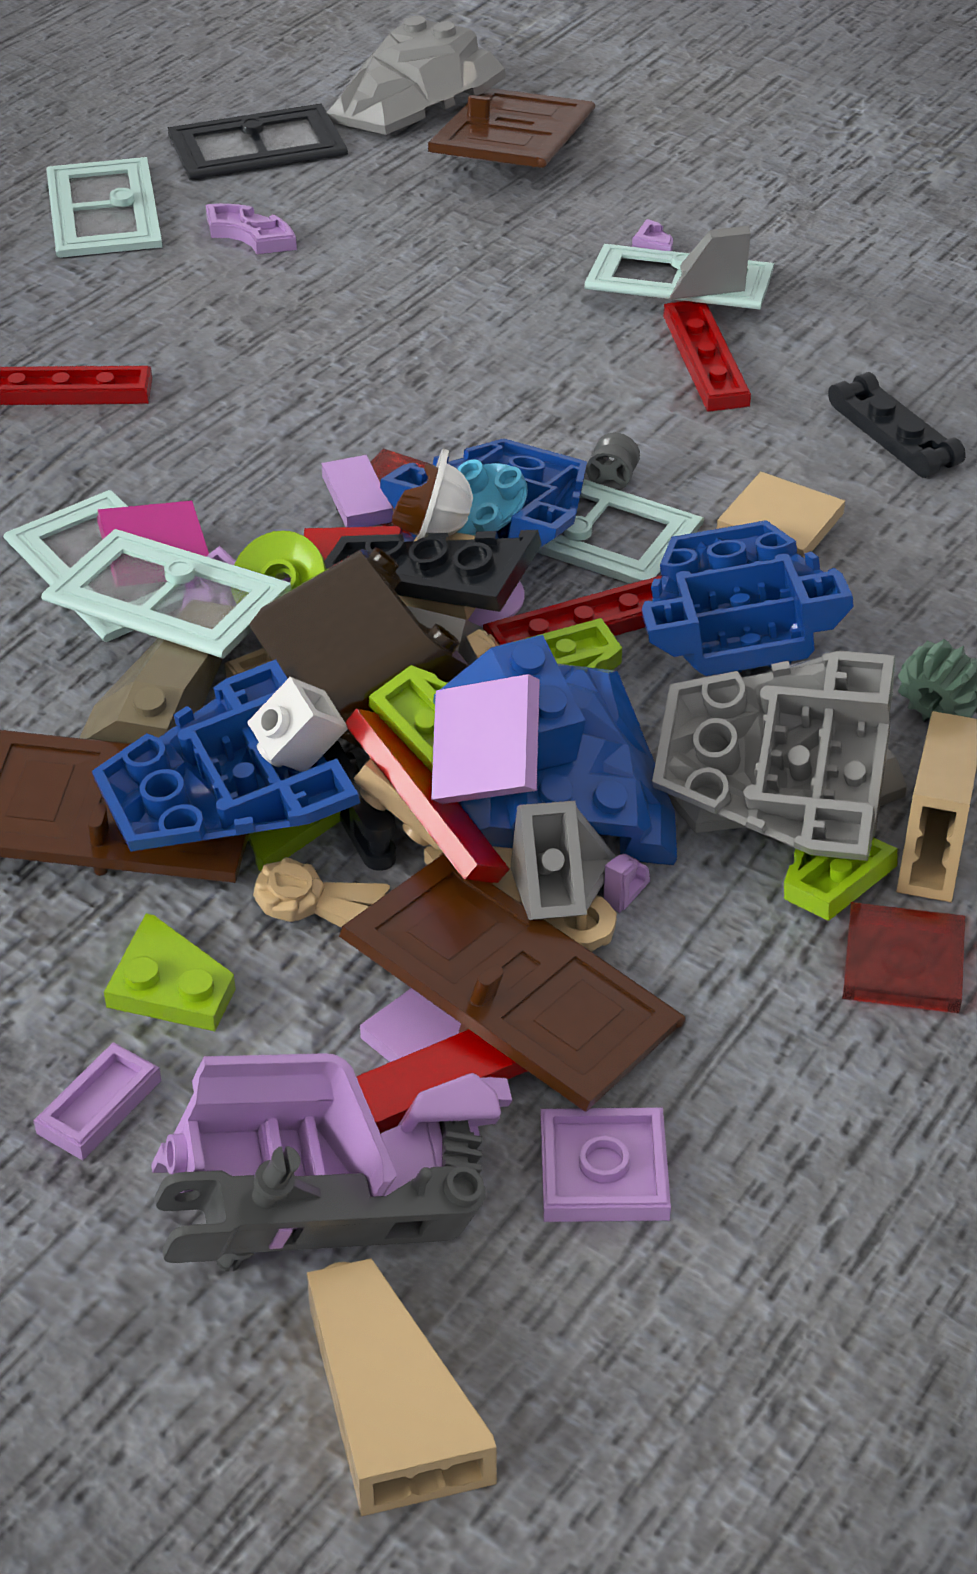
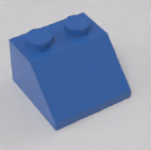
(560, 717)

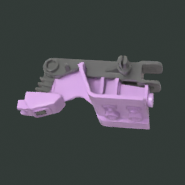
(295, 1162)

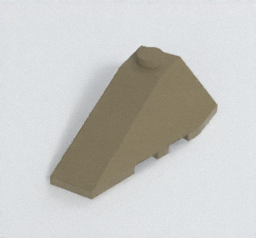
(152, 692)

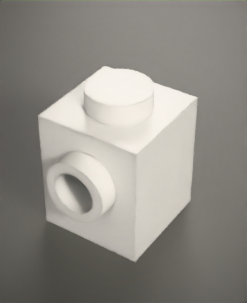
(296, 725)

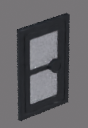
(256, 141)

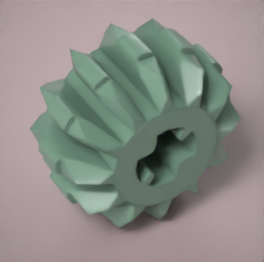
(940, 680)

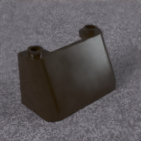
(353, 633)

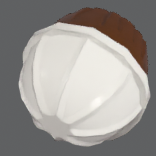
(438, 505)

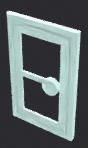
(608, 260)
(611, 564)

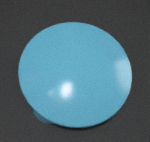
(497, 495)

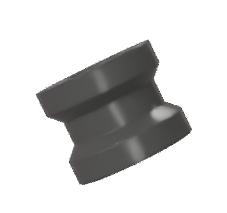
(620, 470)

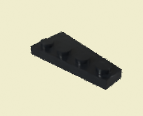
(449, 571)

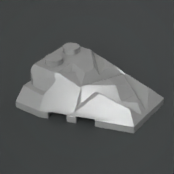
(414, 71)
(785, 750)

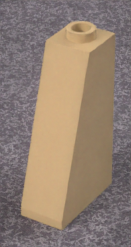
(939, 808)
(395, 1401)

